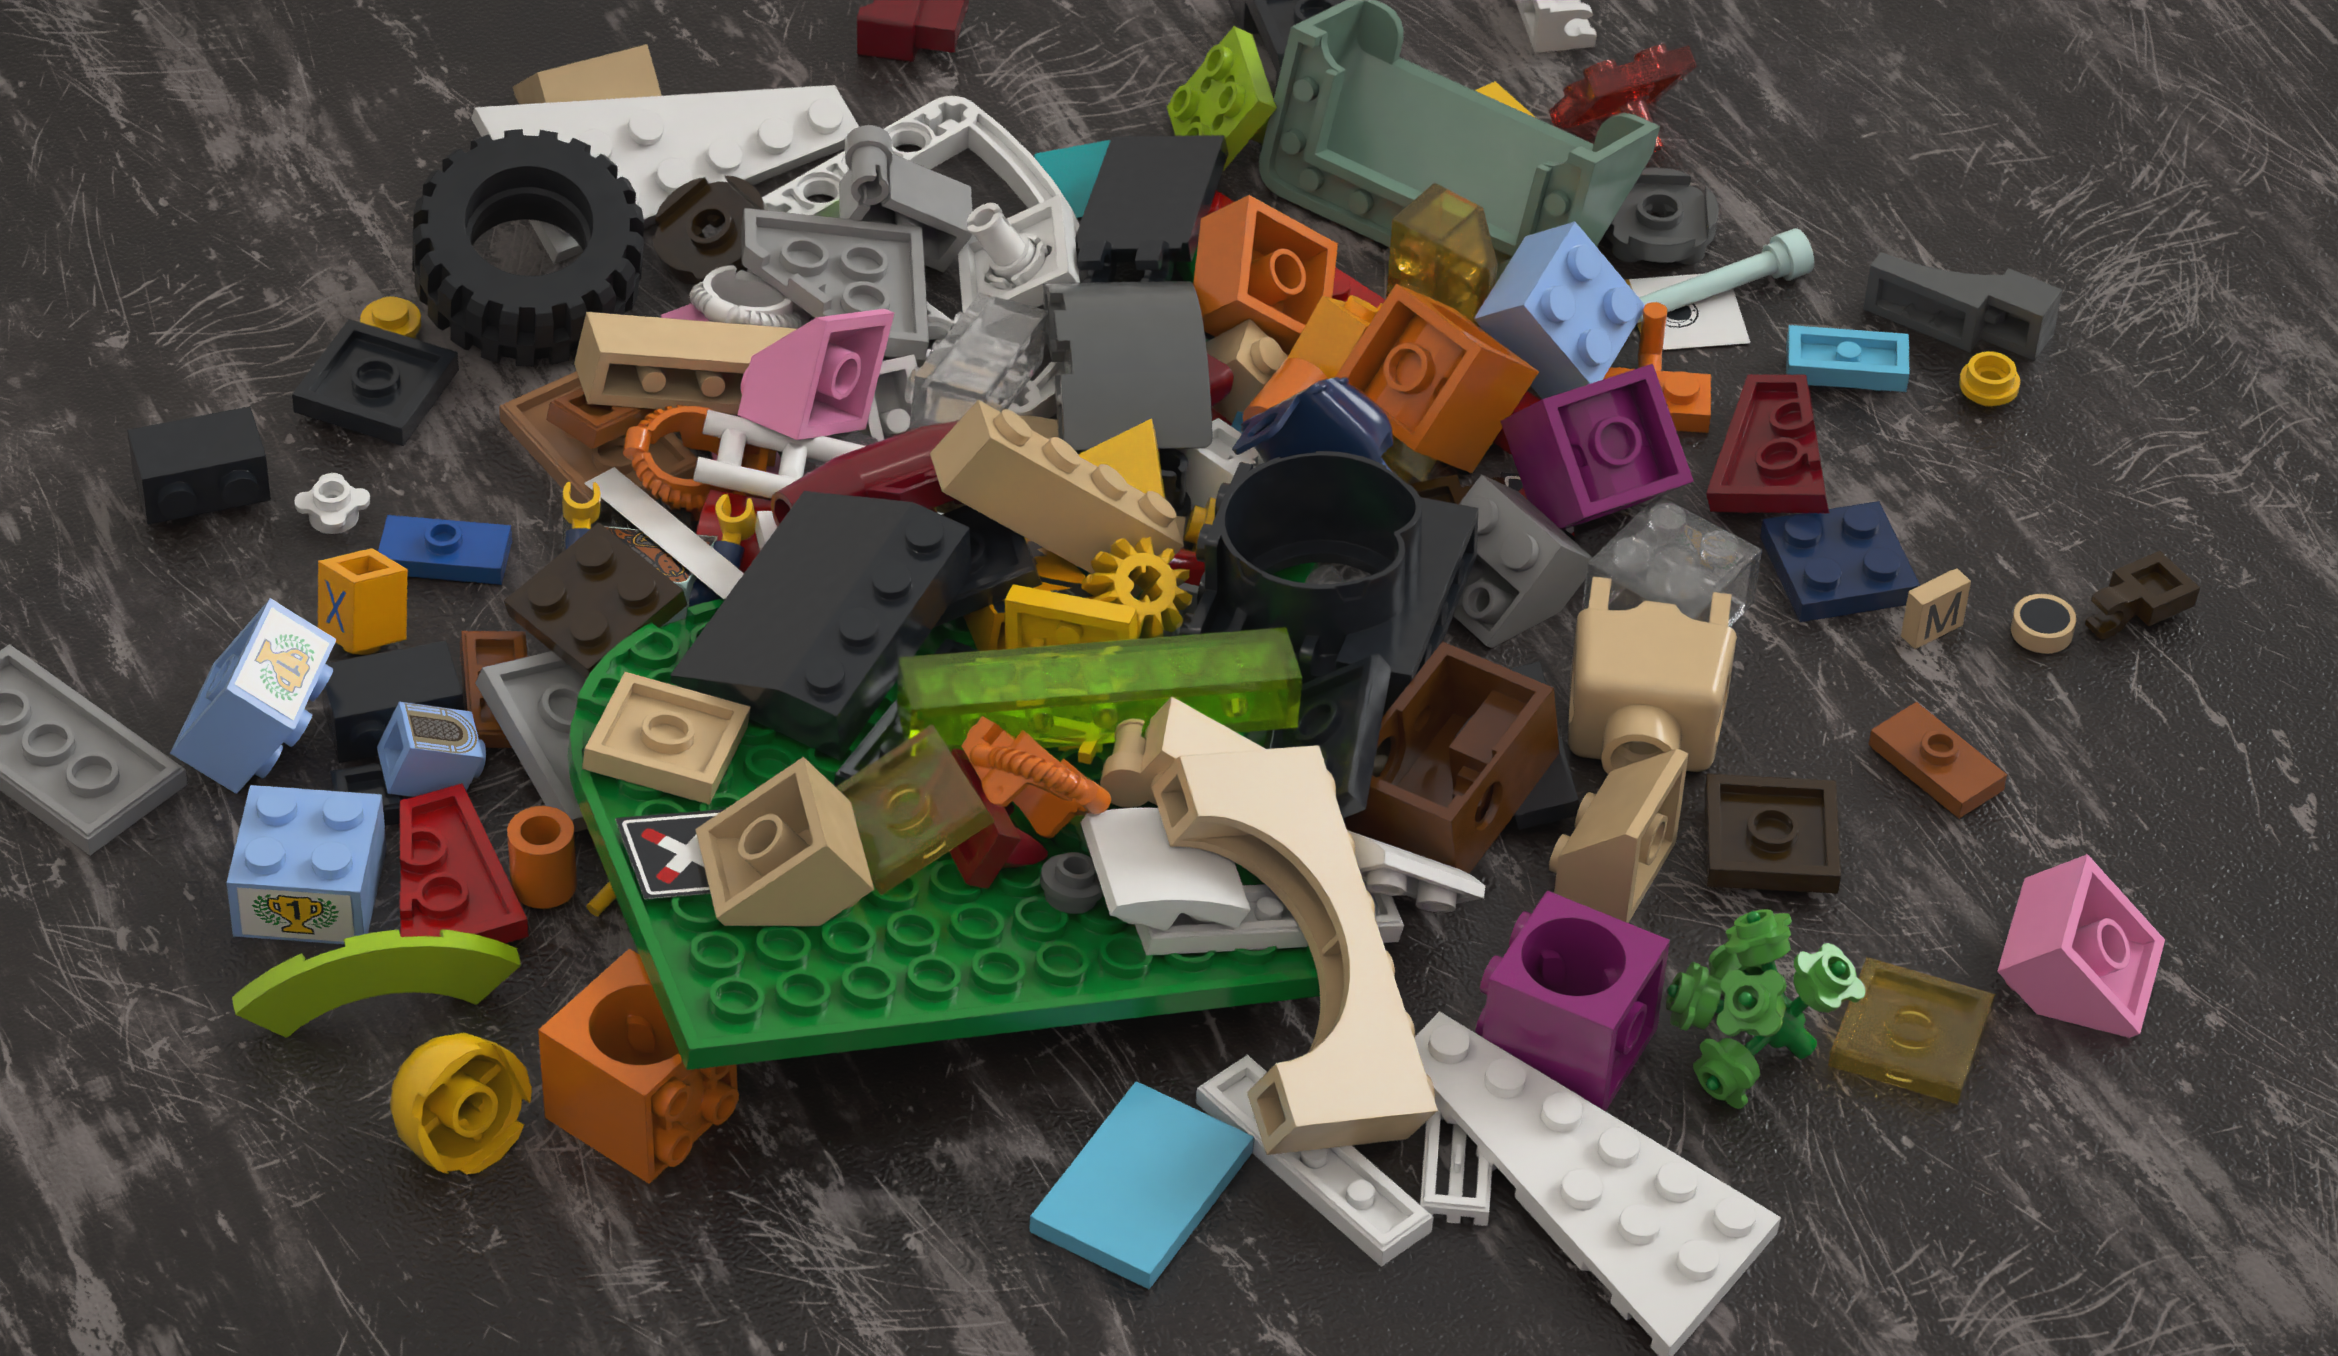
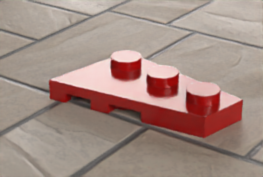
(453, 871)

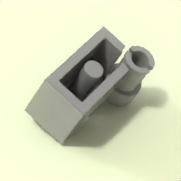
(904, 193)

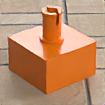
(1262, 270)

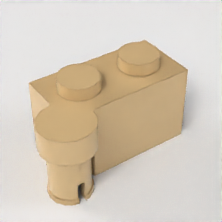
(1171, 733)

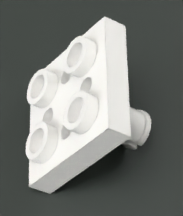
(1018, 253)

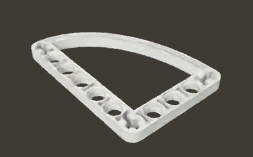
(943, 131)

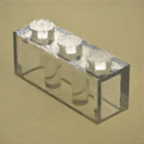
(982, 358)

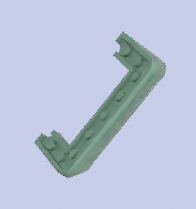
(1373, 131)

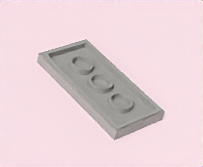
(74, 759)

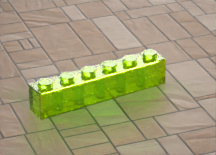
(1089, 688)

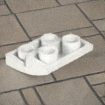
(1400, 872)
(1156, 882)

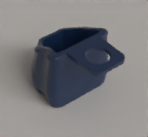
(1320, 418)

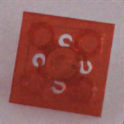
(1623, 88)

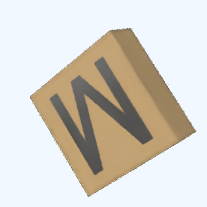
(1935, 608)

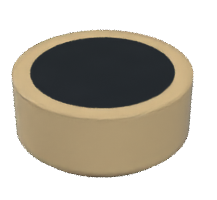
(2043, 623)

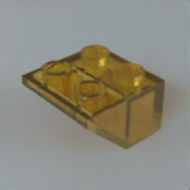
(1443, 251)

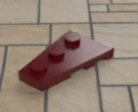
(1770, 451)

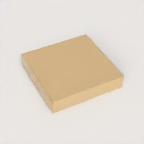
(666, 738)

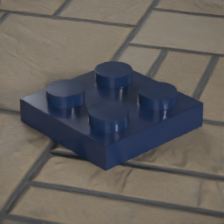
(1839, 561)

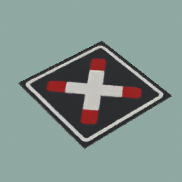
(666, 852)

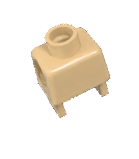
(1648, 681)

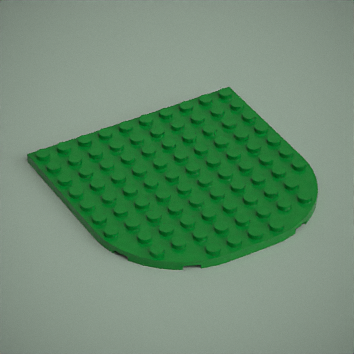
(896, 965)

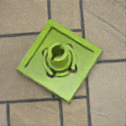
(1225, 95)

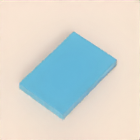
(1141, 1184)

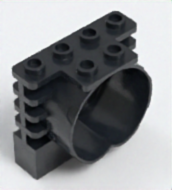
(1345, 514)

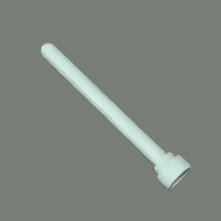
(1786, 256)

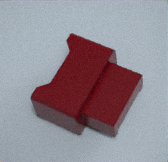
(902, 26)

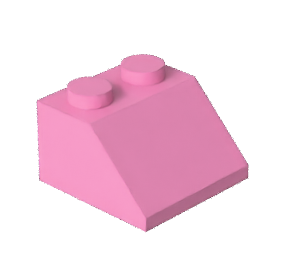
(818, 376)
(2081, 950)

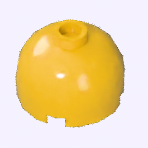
(460, 1102)

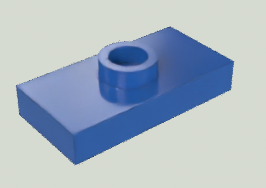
(447, 548)

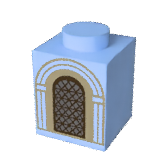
(429, 749)

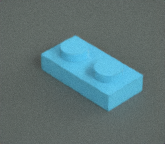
(1848, 358)

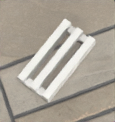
(1453, 1204)

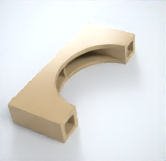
(1285, 827)

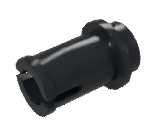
(1174, 468)

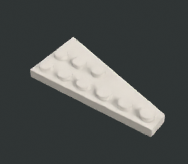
(684, 138)
(1605, 1193)

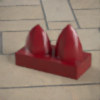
(997, 844)

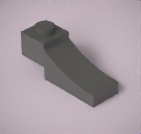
(1965, 307)

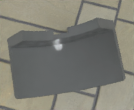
(1129, 359)

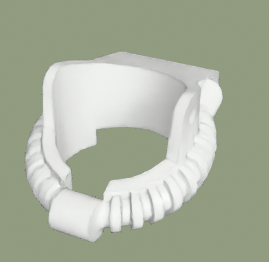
(745, 300)

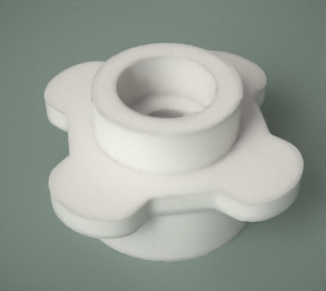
(332, 504)

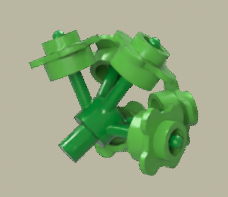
(1756, 1000)

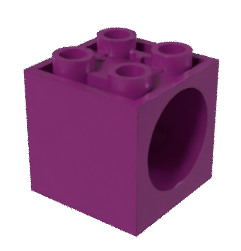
(1597, 448)
(1575, 996)

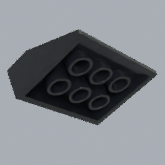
(828, 613)

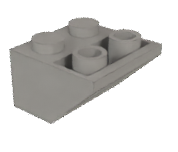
(1521, 568)

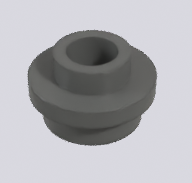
(1071, 883)

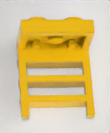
(1054, 618)

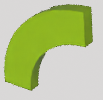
(372, 966)

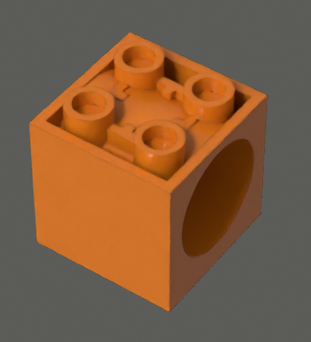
(1437, 377)
(620, 1077)

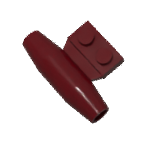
(887, 469)

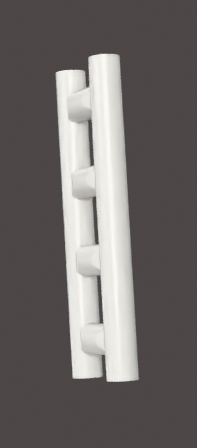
(739, 431)

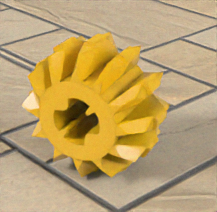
(1127, 565)

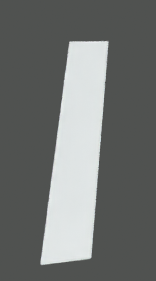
(667, 531)

